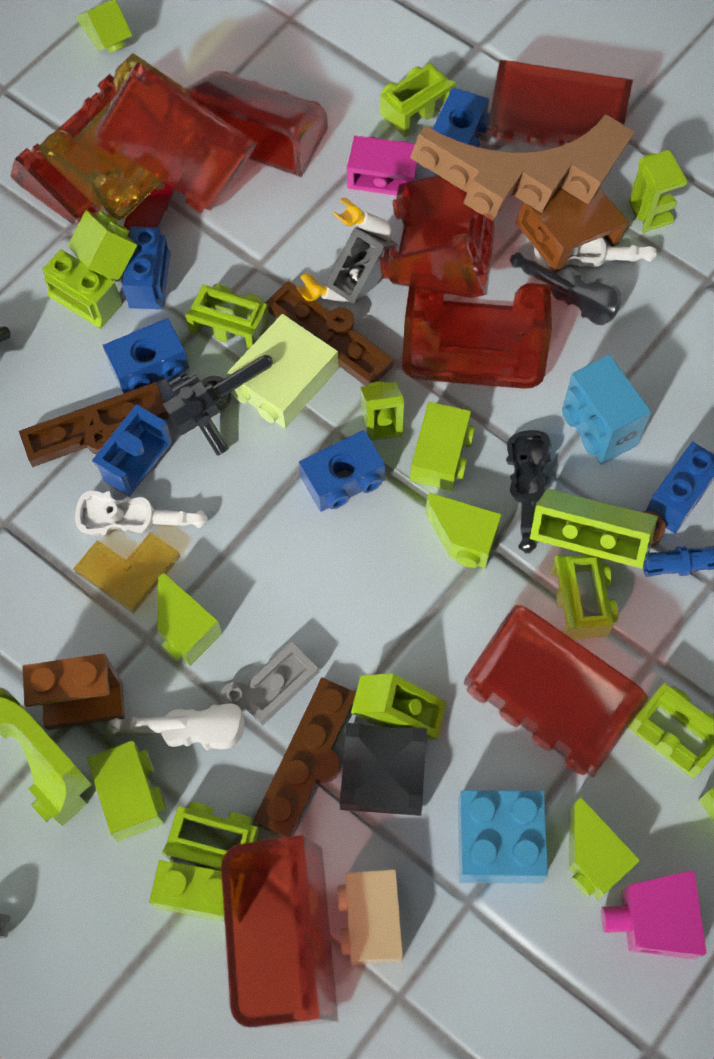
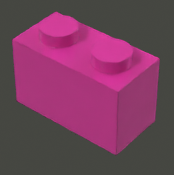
(380, 165)

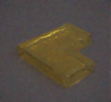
(131, 579)

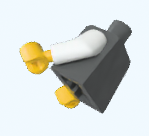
(359, 263)

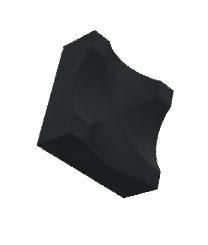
(383, 769)

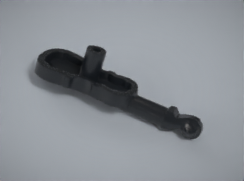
(596, 300)
(528, 454)

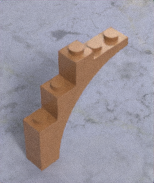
(530, 176)

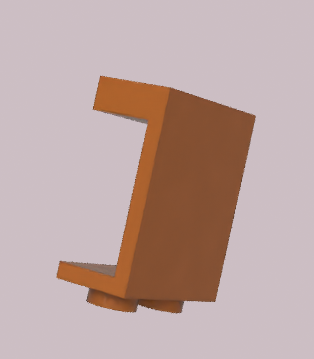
(569, 224)
(74, 691)

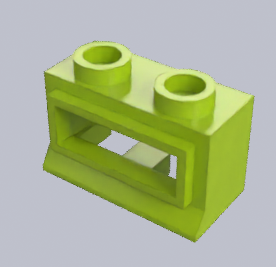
(412, 95)
(655, 176)
(81, 289)
(223, 323)
(569, 598)
(678, 706)
(201, 854)

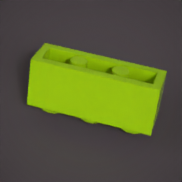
(593, 528)

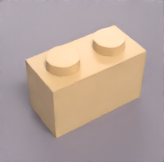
(372, 917)

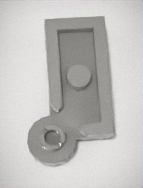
(272, 684)

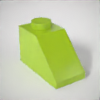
(105, 26)
(382, 410)
(463, 529)
(183, 623)
(397, 703)
(595, 852)

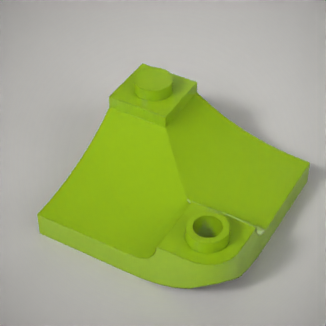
(54, 775)

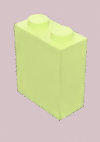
(298, 371)

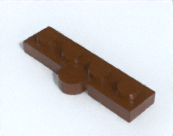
(336, 329)
(88, 426)
(307, 759)

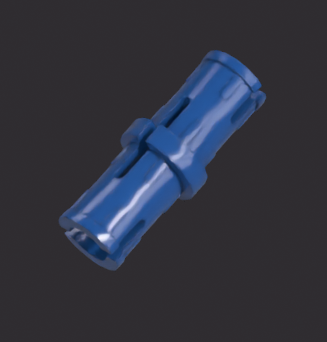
(679, 561)

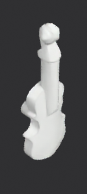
(596, 252)
(100, 513)
(215, 728)

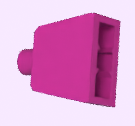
(660, 917)

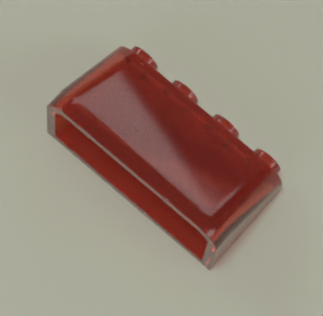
(553, 102)
(280, 123)
(555, 690)
(278, 934)

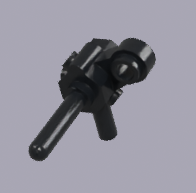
(196, 405)

